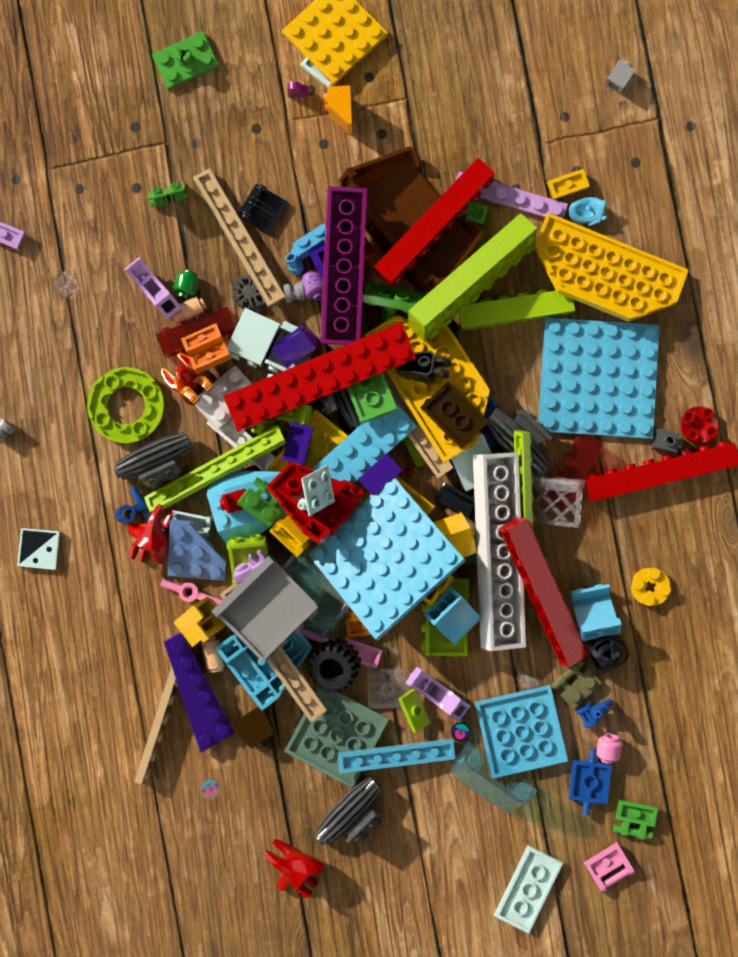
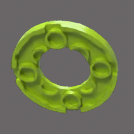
(98, 405)

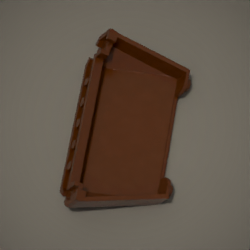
(396, 201)

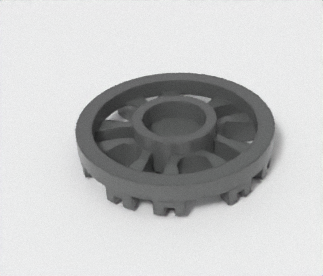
(249, 293)

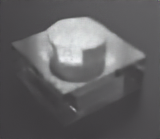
(527, 681)

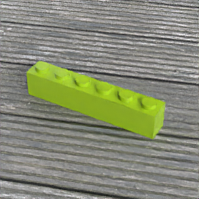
(515, 309)

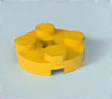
(661, 589)

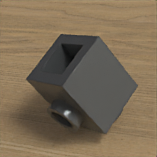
(666, 441)

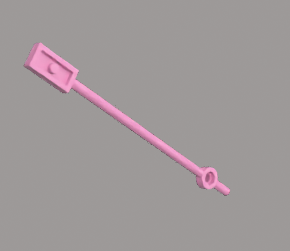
(369, 655)

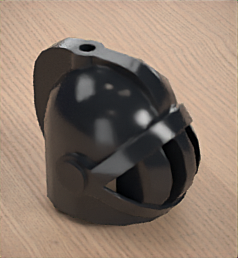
(608, 653)

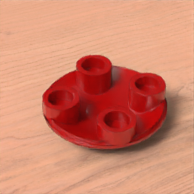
(699, 425)

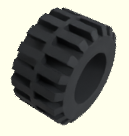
(325, 674)

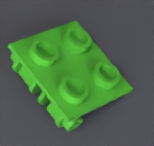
(156, 194)

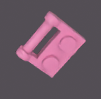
(606, 862)

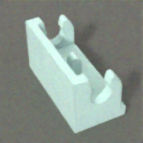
(201, 523)

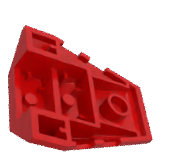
(323, 524)

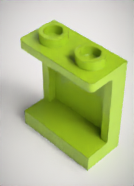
(240, 548)

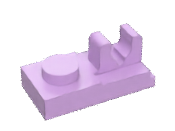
(245, 569)

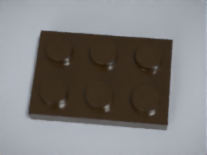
(454, 415)

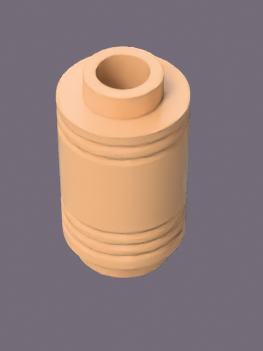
(190, 309)
(212, 659)

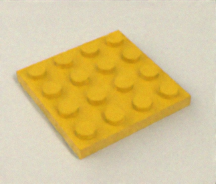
(334, 35)

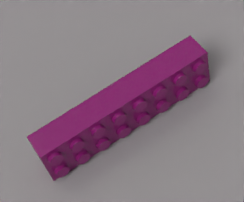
(343, 265)

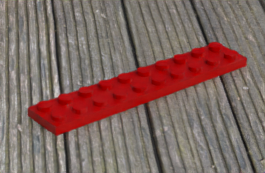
(320, 377)

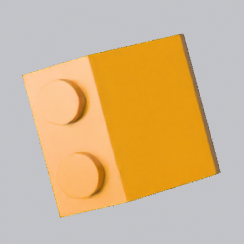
(338, 103)

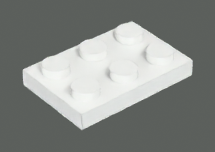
(213, 404)

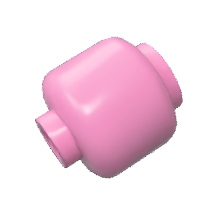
(609, 748)

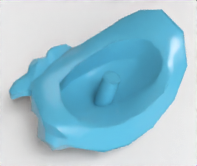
(588, 211)

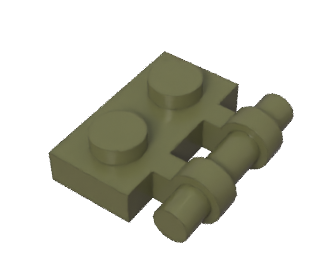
(579, 688)

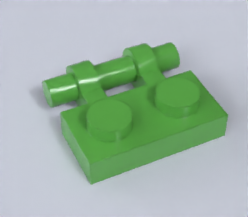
(256, 505)
(635, 813)

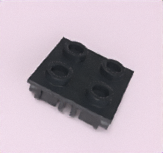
(262, 208)

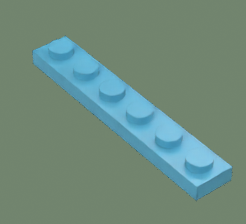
(396, 756)

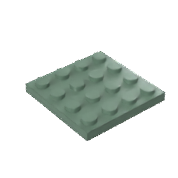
(341, 728)

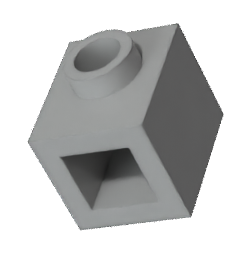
(620, 76)

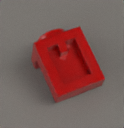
(229, 501)

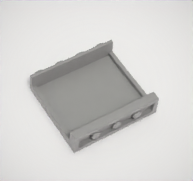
(266, 609)

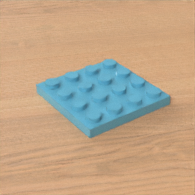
(521, 731)

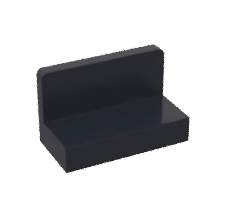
(455, 499)

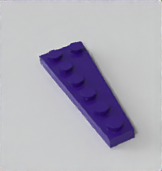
(201, 705)

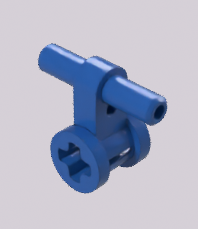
(141, 505)
(592, 714)

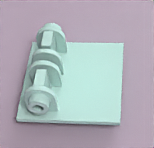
(317, 491)

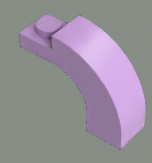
(153, 288)
(438, 693)

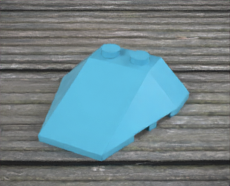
(239, 522)
(258, 677)

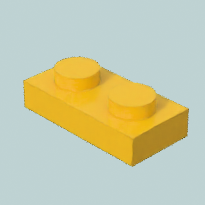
(568, 184)

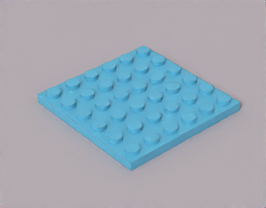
(599, 377)
(386, 558)

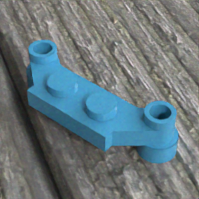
(302, 248)

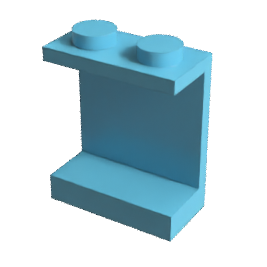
(595, 612)

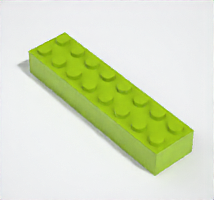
(472, 278)

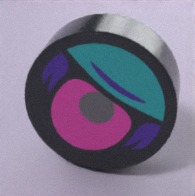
(460, 731)

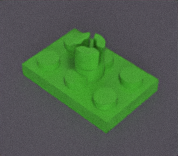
(185, 60)
(390, 298)
(372, 399)

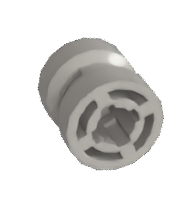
(294, 292)
(8, 429)

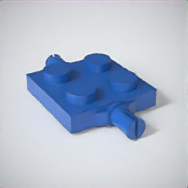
(589, 781)

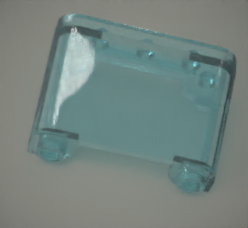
(331, 605)
(508, 799)

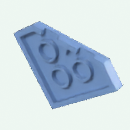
(193, 554)

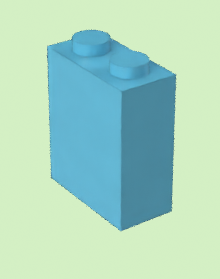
(452, 615)

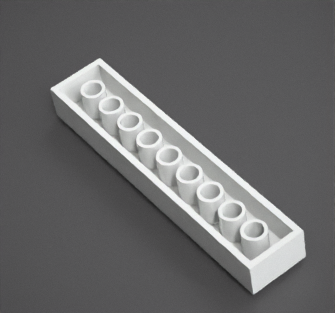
(498, 578)

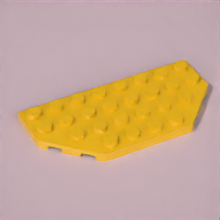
(606, 271)
(462, 376)

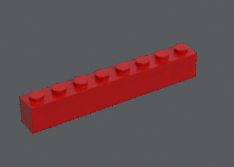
(434, 222)
(661, 472)
(543, 591)

